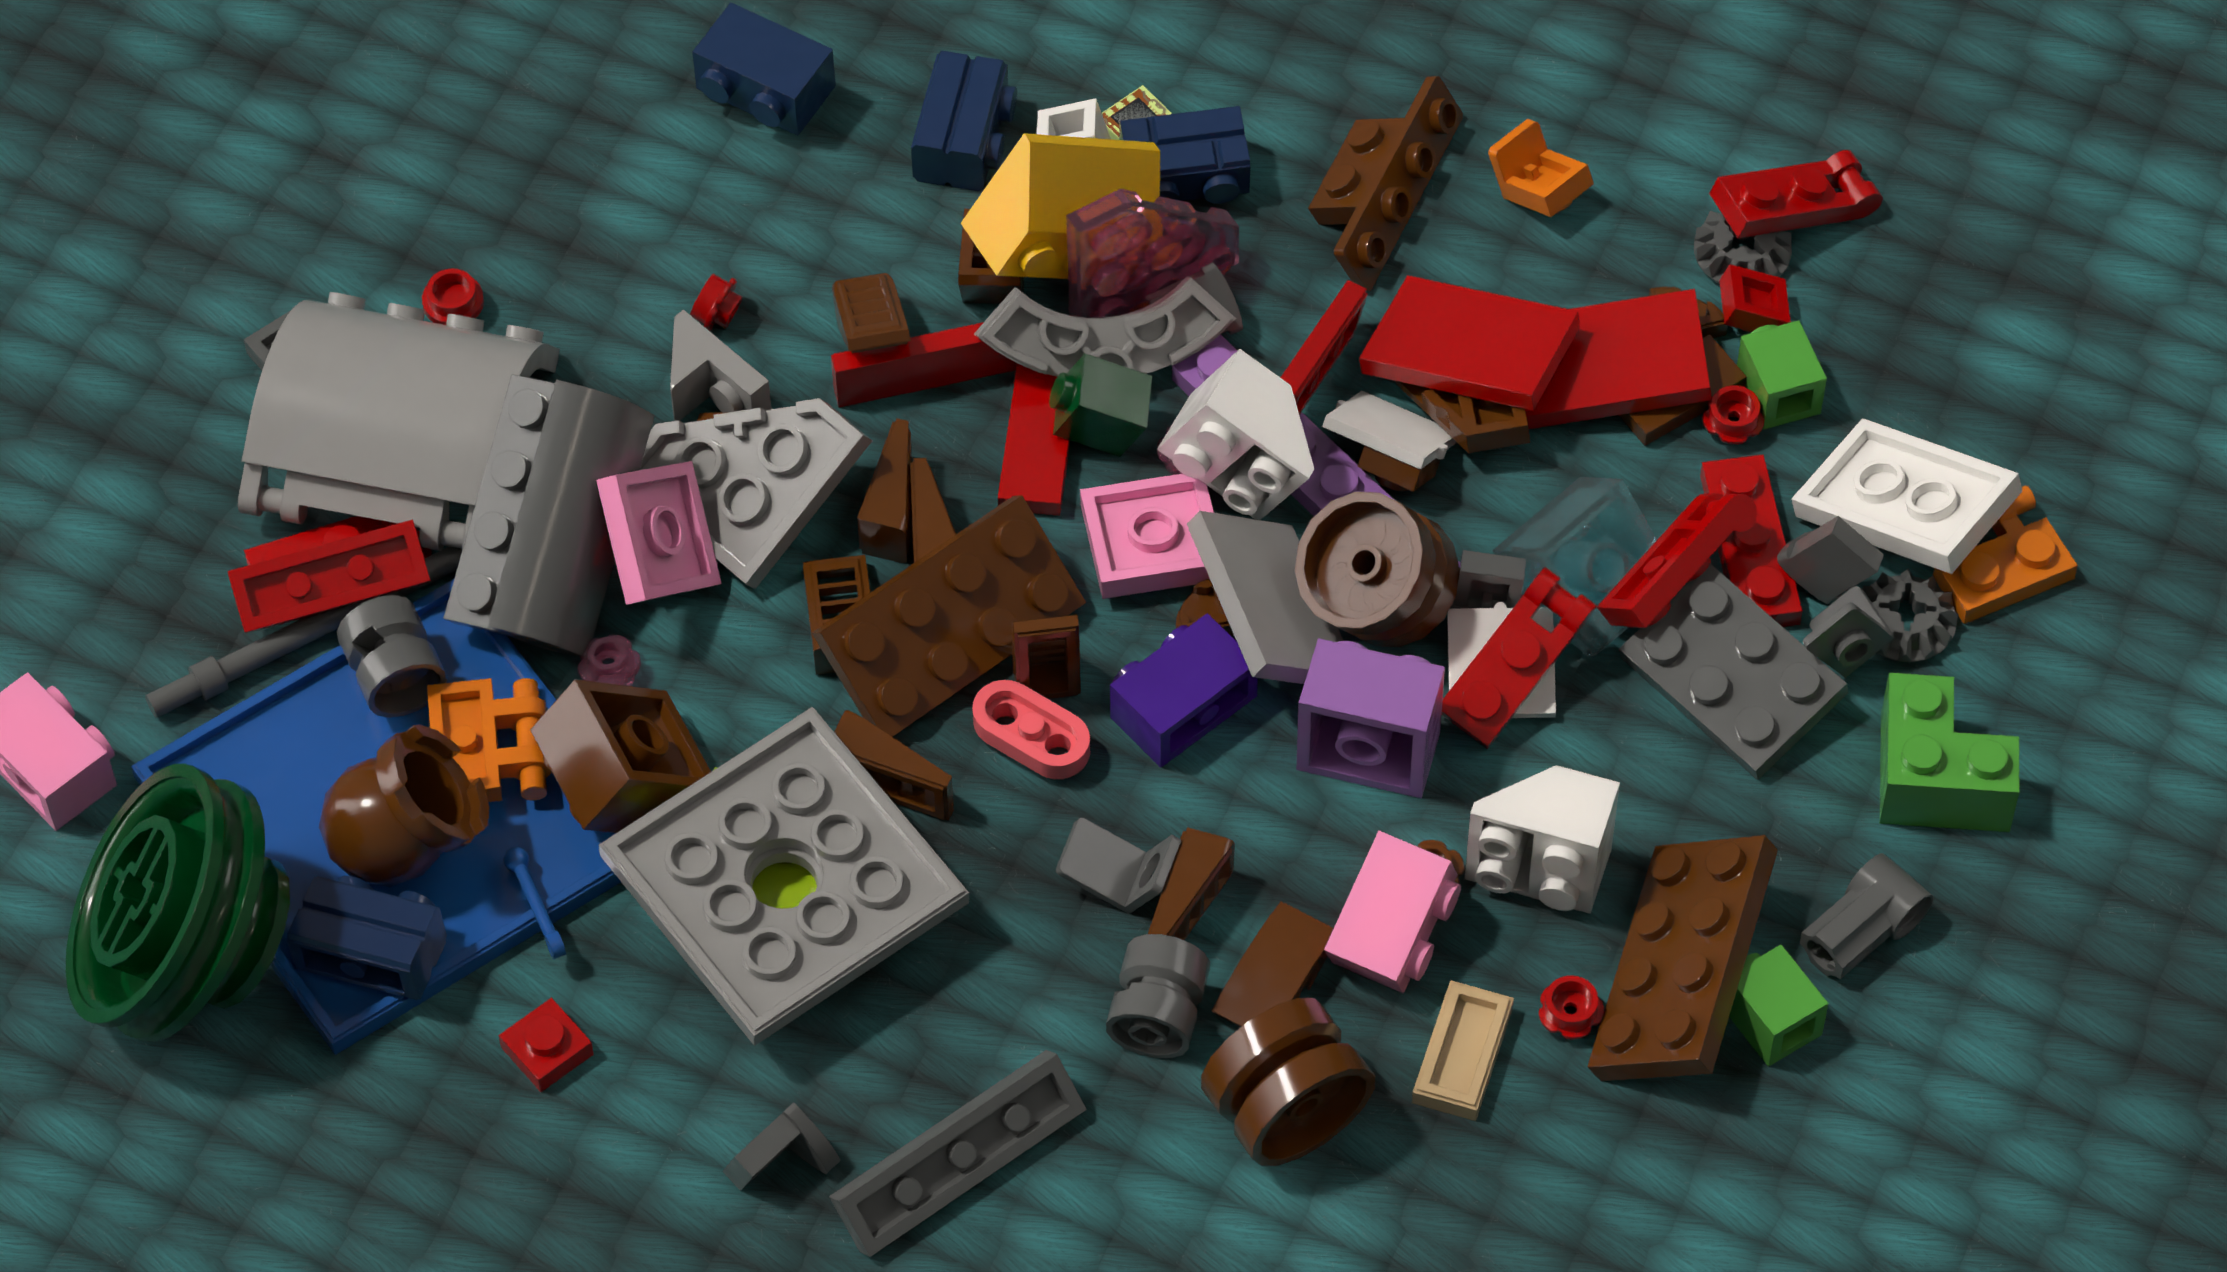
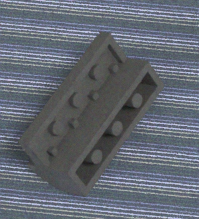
(538, 527)

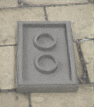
(1259, 592)

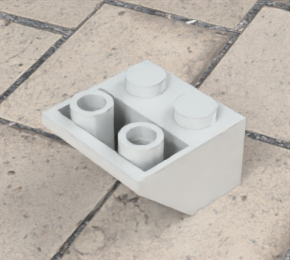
(1242, 437)
(1545, 838)

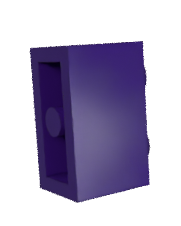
(1181, 690)

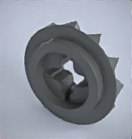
(1714, 252)
(1934, 618)

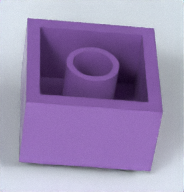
(1370, 717)

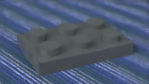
(1734, 672)

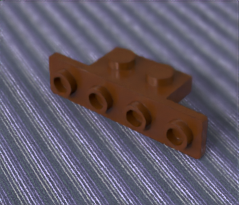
(1382, 178)

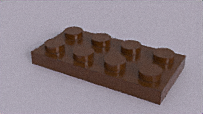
(947, 616)
(1683, 959)

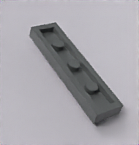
(957, 1153)

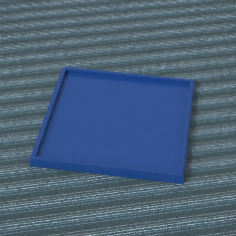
(313, 726)

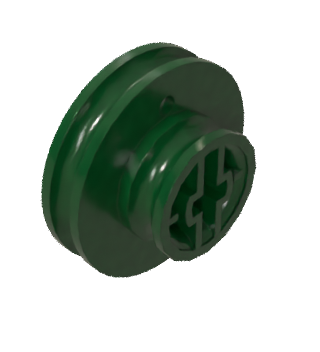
(175, 907)

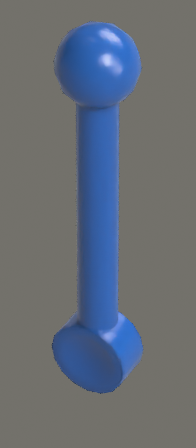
(517, 860)

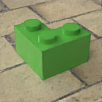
(1937, 773)

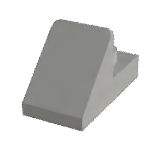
(709, 368)

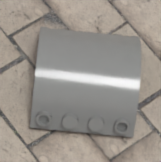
(381, 414)

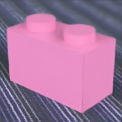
(50, 754)
(1393, 913)

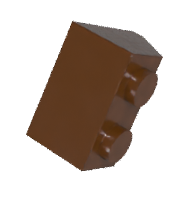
(617, 752)

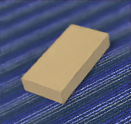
(1462, 1050)

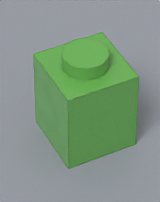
(1782, 373)
(1777, 1005)

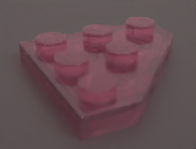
(1136, 247)

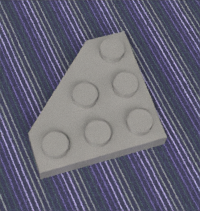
(760, 475)

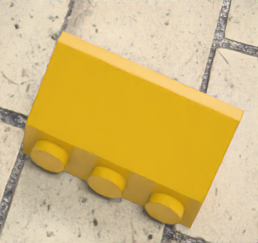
(1025, 206)

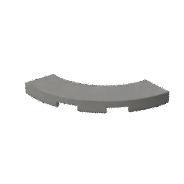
(1137, 340)

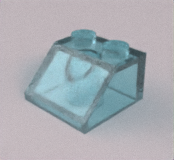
(1588, 540)

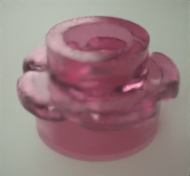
(620, 672)

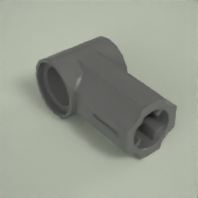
(1876, 905)

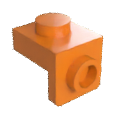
(1534, 174)

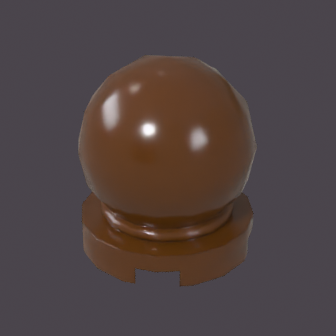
(402, 809)

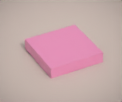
(658, 532)
(1143, 533)

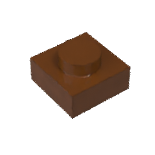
(1395, 473)

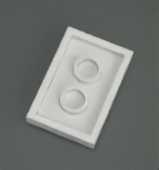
(1908, 494)

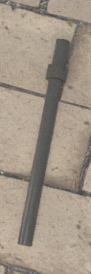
(212, 676)

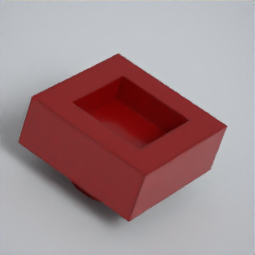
(1753, 299)
(546, 1044)

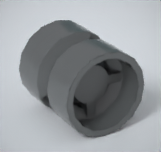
(390, 655)
(1160, 995)

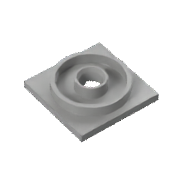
(800, 803)

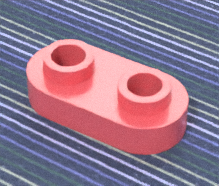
(1036, 729)

